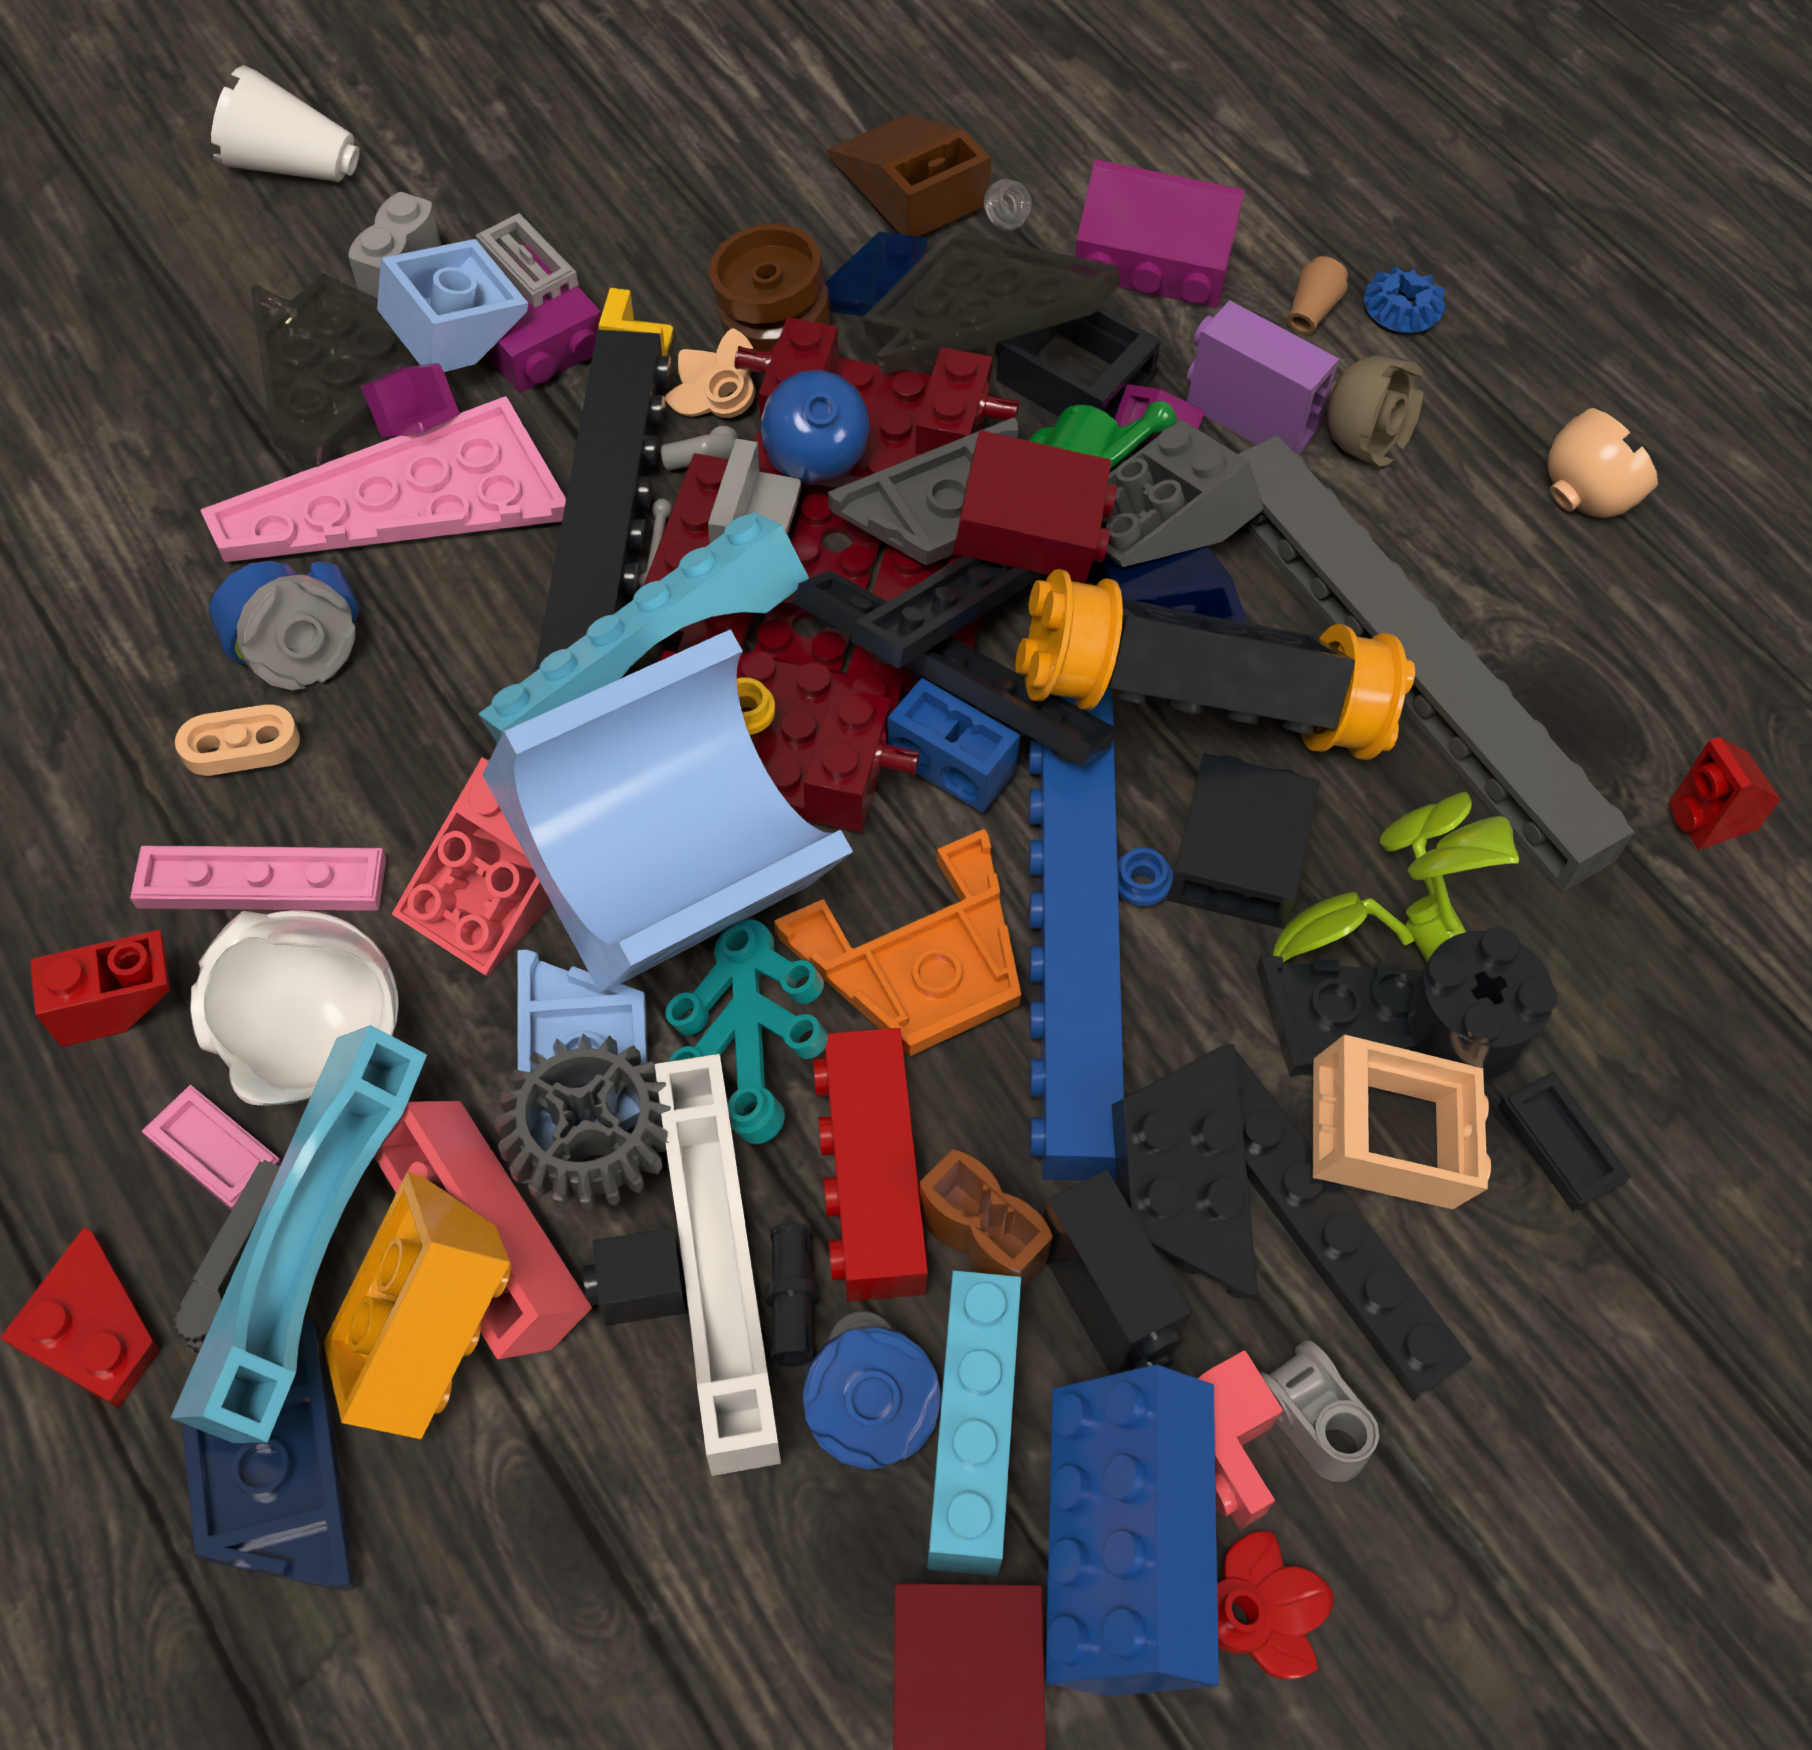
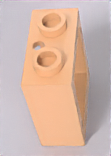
(1342, 1130)

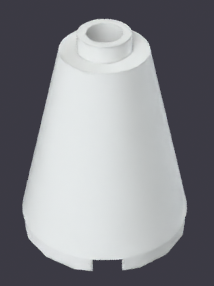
(278, 133)

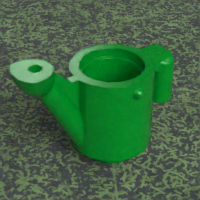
(1097, 434)

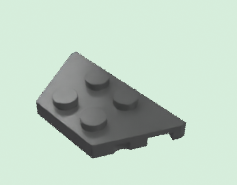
(915, 501)

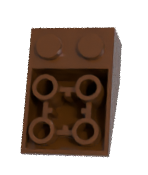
(917, 172)

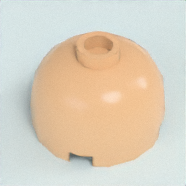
(1597, 469)

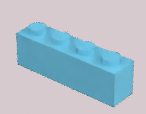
(975, 1425)

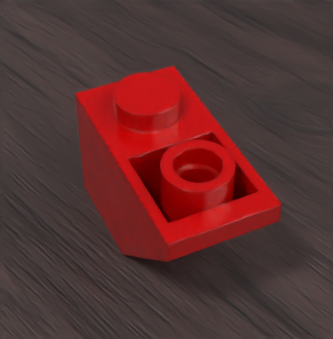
(1722, 795)
(99, 987)

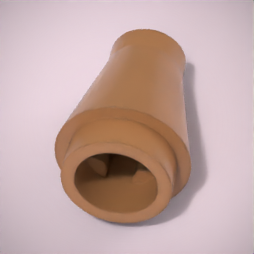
(1318, 290)

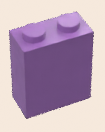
(1259, 378)

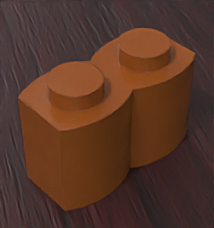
(972, 1215)

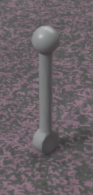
(661, 510)

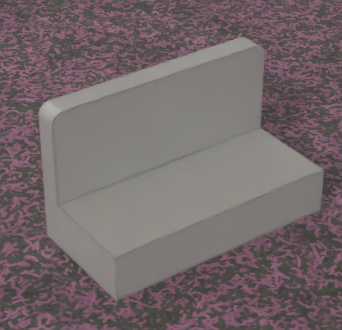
(749, 491)

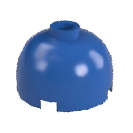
(815, 426)

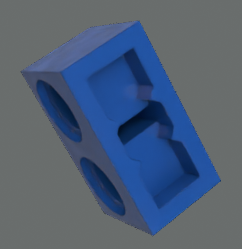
(957, 744)

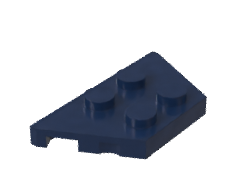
(280, 1500)

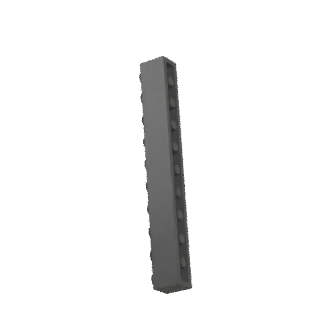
(1453, 694)

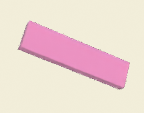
(259, 878)

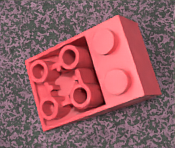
(474, 883)

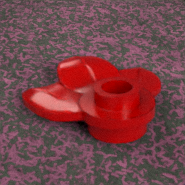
(1277, 1604)

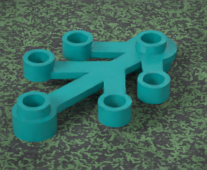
(745, 1018)

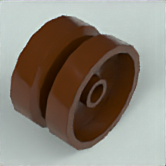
(765, 278)

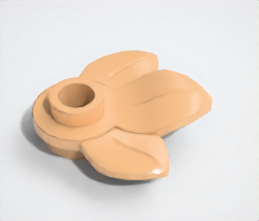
(710, 378)

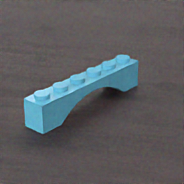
(740, 571)
(258, 1325)

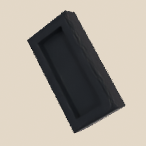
(1564, 1141)

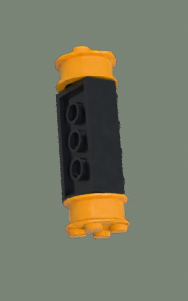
(1326, 687)

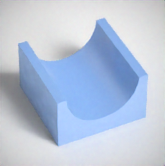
(654, 813)

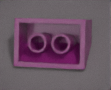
(1160, 231)

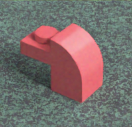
(1241, 1413)

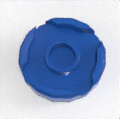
(871, 1397)

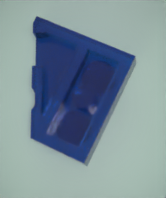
(874, 272)

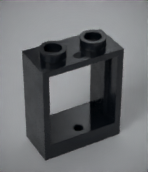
(1105, 334)

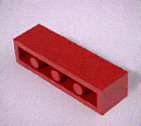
(873, 1164)

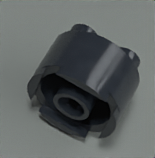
(1481, 1001)

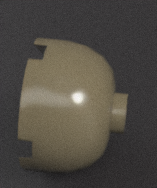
(1374, 407)

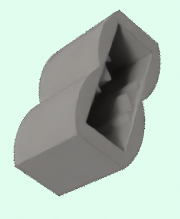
(400, 227)

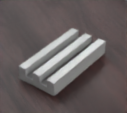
(545, 284)

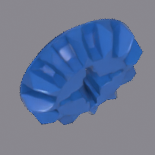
(1394, 310)

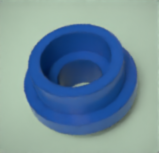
(1143, 863)

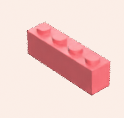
(449, 1151)

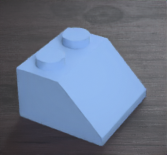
(448, 303)

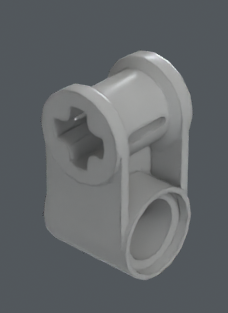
(1319, 1401)

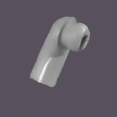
(716, 444)

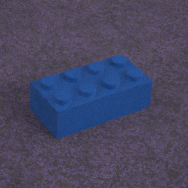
(1133, 1535)

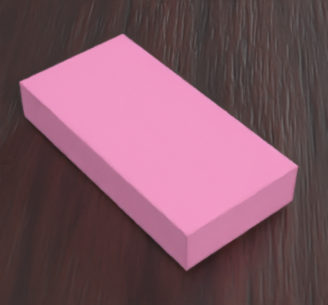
(208, 1145)

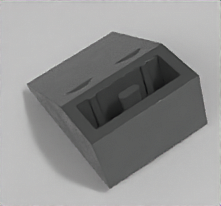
(1178, 496)

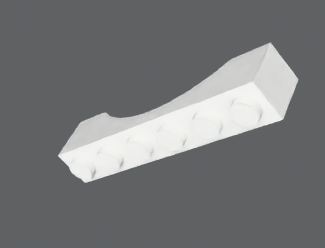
(717, 1268)

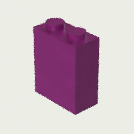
(547, 337)

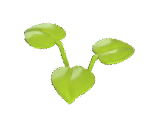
(1430, 918)

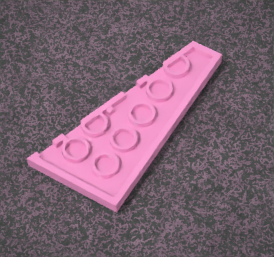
(441, 482)

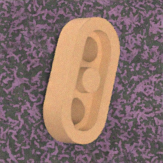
(239, 740)

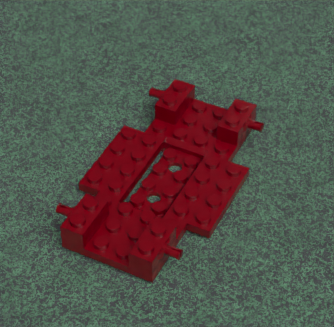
(828, 722)

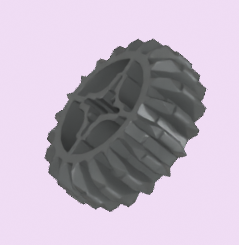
(550, 1090)

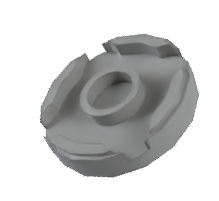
(295, 632)

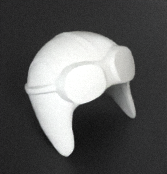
(282, 993)

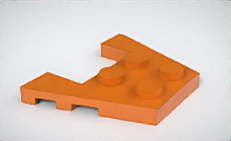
(931, 973)

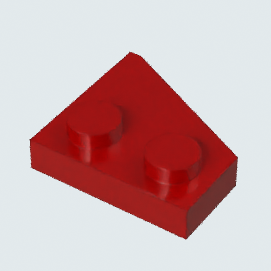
(85, 1324)

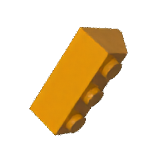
(414, 1310)

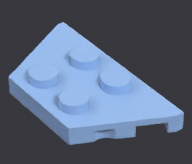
(564, 1007)

